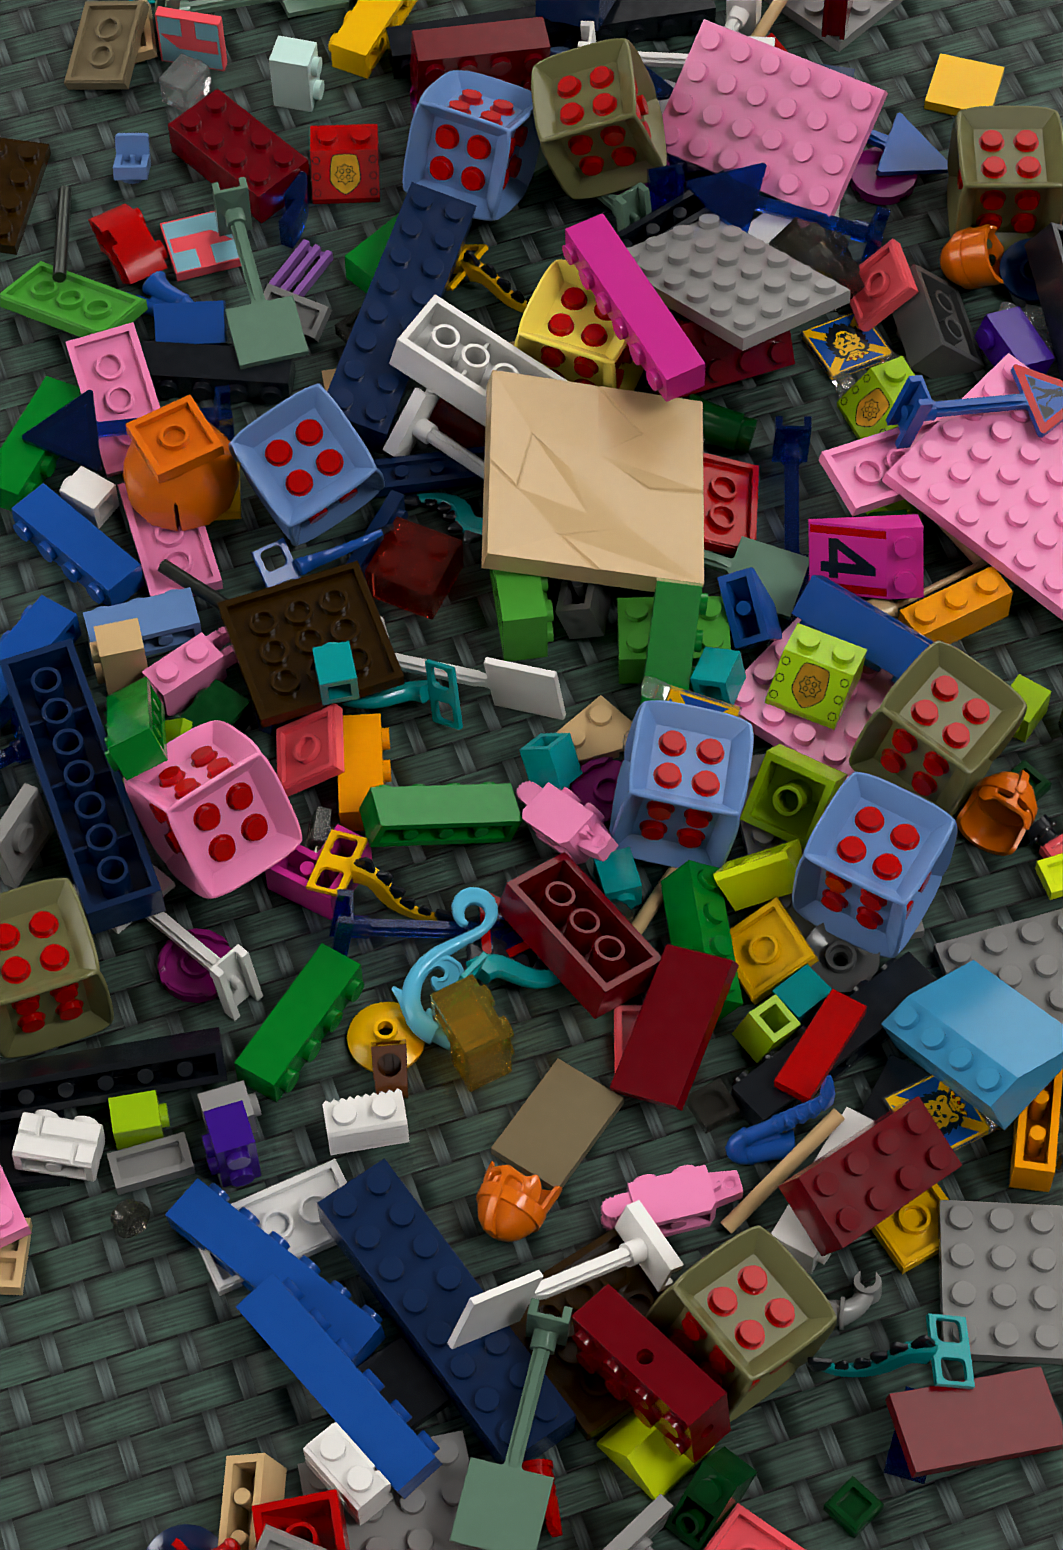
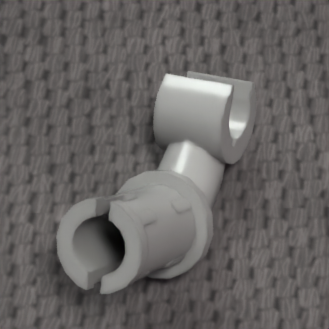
(854, 1307)

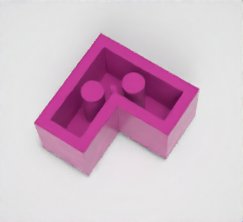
(293, 872)

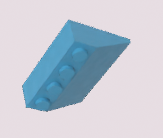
(980, 1040)

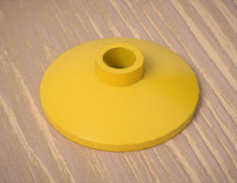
(366, 1029)

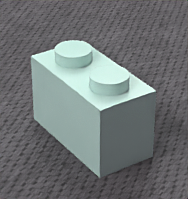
(296, 74)

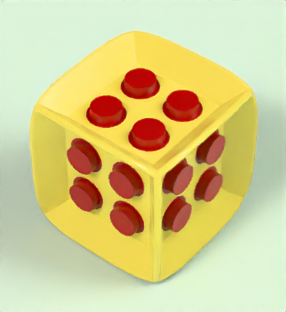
(572, 335)

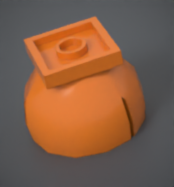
(179, 461)

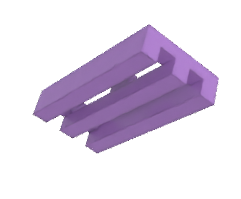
(298, 263)

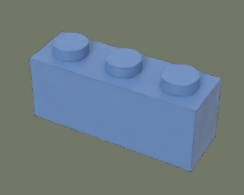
(163, 619)

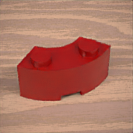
(128, 243)

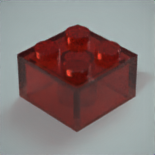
(414, 568)

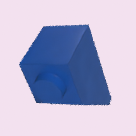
(749, 609)

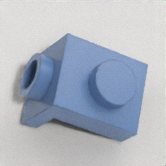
(132, 157)

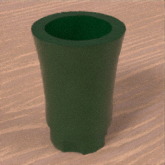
(726, 427)

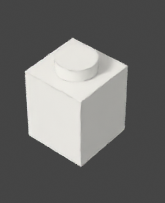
(90, 495)

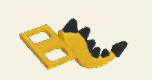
(486, 275)
(365, 873)

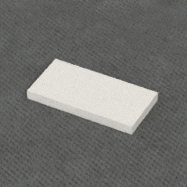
(289, 1211)

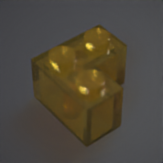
(475, 1032)

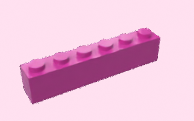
(634, 308)

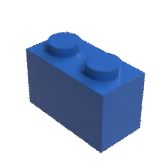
(191, 322)

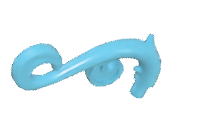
(439, 958)

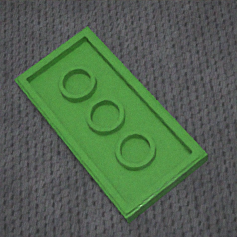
(72, 306)

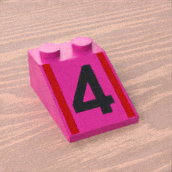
(870, 554)

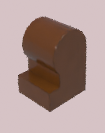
(390, 1066)

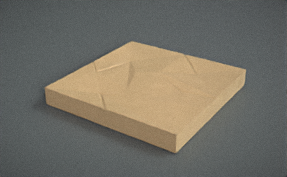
(592, 483)

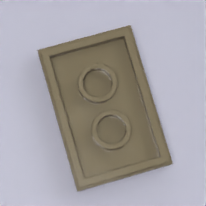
(106, 45)
(557, 1125)

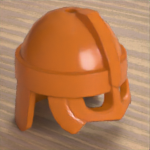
(967, 260)
(999, 812)
(512, 1203)

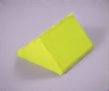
(759, 875)
(645, 1456)

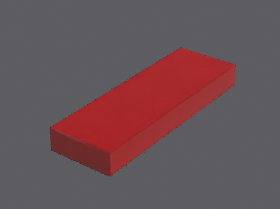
(820, 1046)

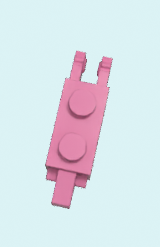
(190, 669)
(565, 822)
(678, 1199)

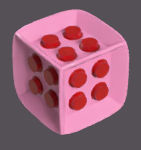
(215, 810)

